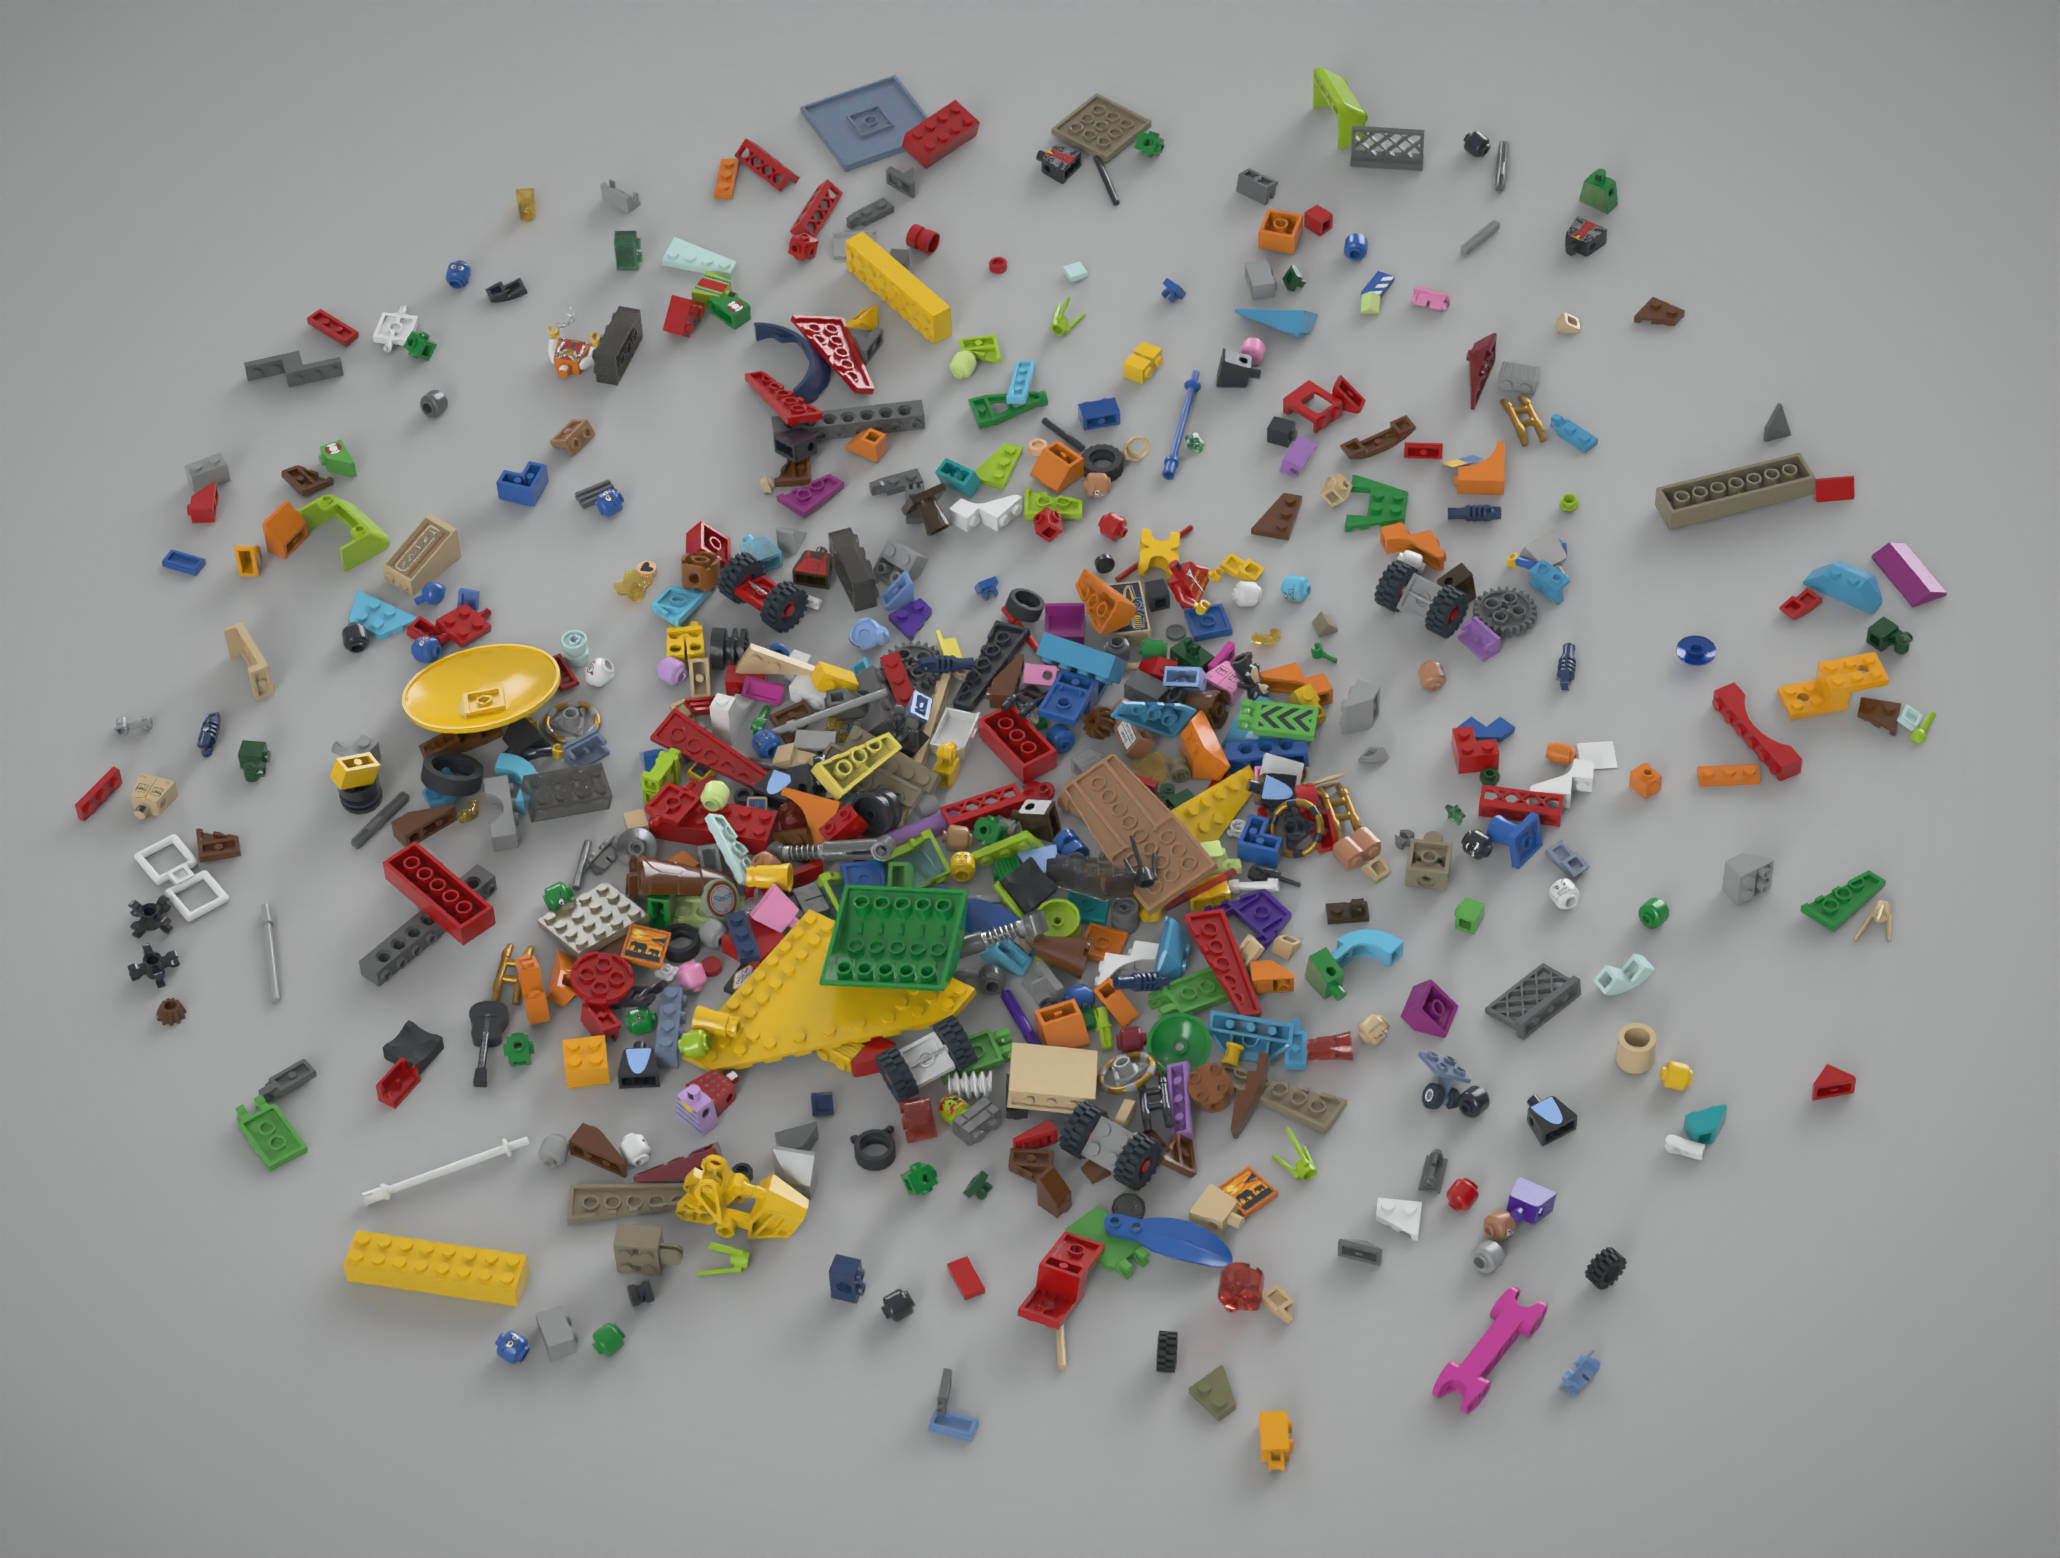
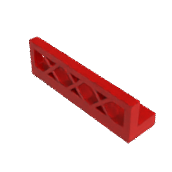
(770, 161)
(814, 204)
(1515, 810)
(968, 817)
(802, 876)

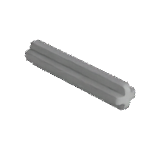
(1480, 236)

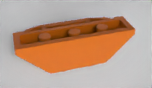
(1203, 750)

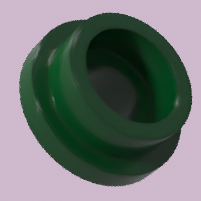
(1489, 777)

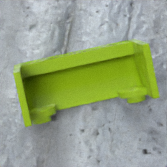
(1333, 91)
(366, 535)

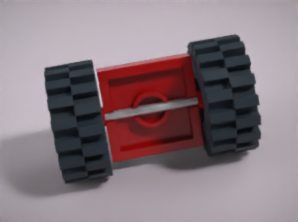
(746, 582)

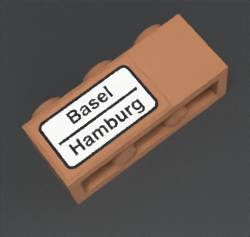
(1133, 739)

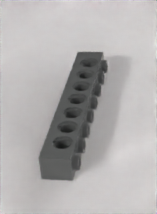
(854, 420)
(416, 934)

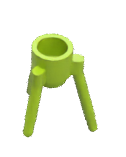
(1060, 323)
(1304, 1167)
(739, 1258)

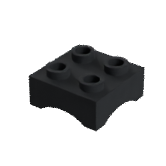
(1028, 886)
(414, 1045)

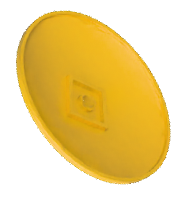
(481, 688)

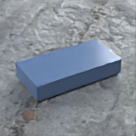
(954, 1425)

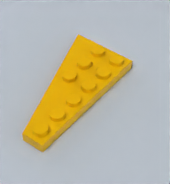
(1216, 807)

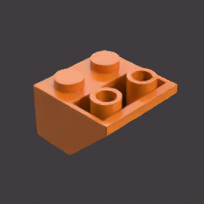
(1058, 467)
(284, 530)
(1062, 1025)

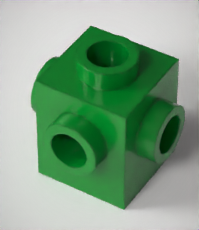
(1149, 144)
(420, 345)
(989, 830)
(517, 1056)
(919, 1178)

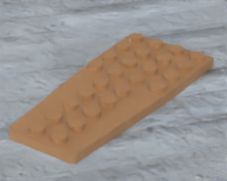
(1121, 805)

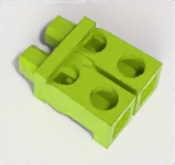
(665, 770)

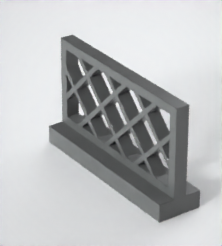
(1387, 159)
(1544, 1008)

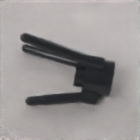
(1260, 873)
(1144, 877)

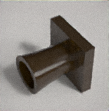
(929, 509)

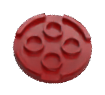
(601, 978)

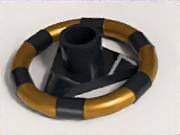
(1297, 827)

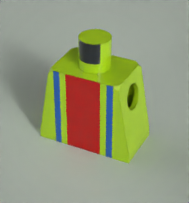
(712, 286)

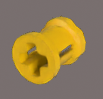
(1232, 1054)

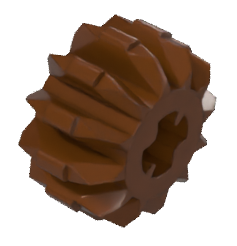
(1099, 722)

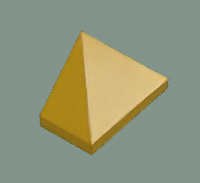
(866, 319)

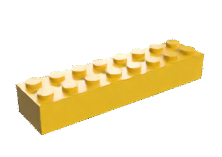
(898, 288)
(436, 1268)

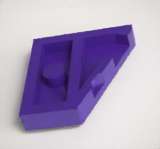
(911, 618)

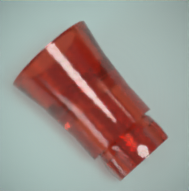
(1331, 1047)

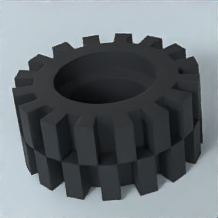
(1605, 1268)
(1167, 1351)

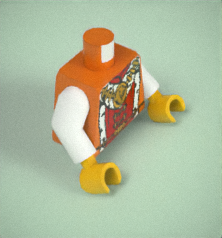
(570, 355)

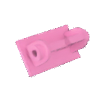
(1422, 295)

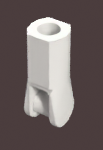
(1684, 1147)

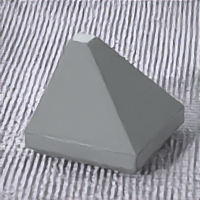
(1374, 754)

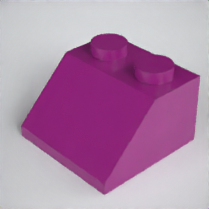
(1429, 1009)

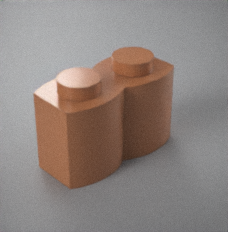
(1357, 848)

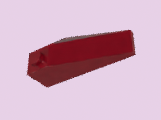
(1481, 362)
(679, 1167)

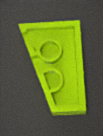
(1000, 466)
(1006, 848)

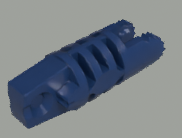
(209, 733)

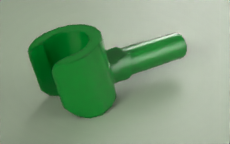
(1318, 653)

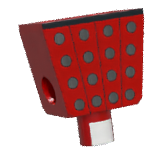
(718, 1088)

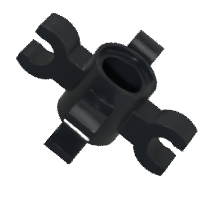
(150, 916)
(153, 965)

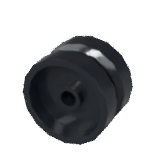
(879, 809)

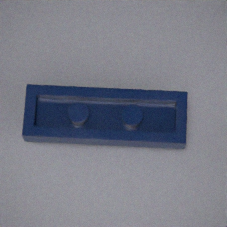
(742, 937)

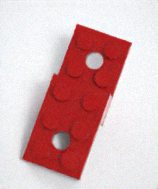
(1061, 1280)

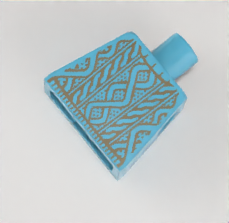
(763, 550)

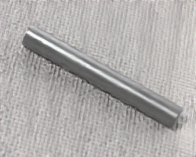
(581, 865)

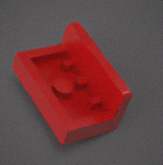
(844, 825)

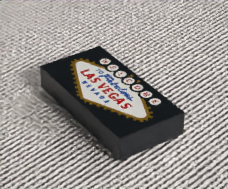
(738, 978)

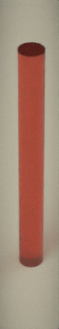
(1200, 889)

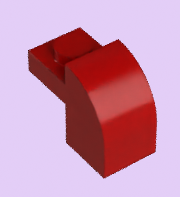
(1309, 793)

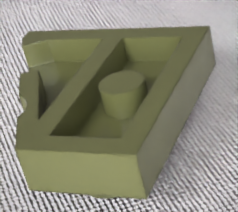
(1214, 1393)

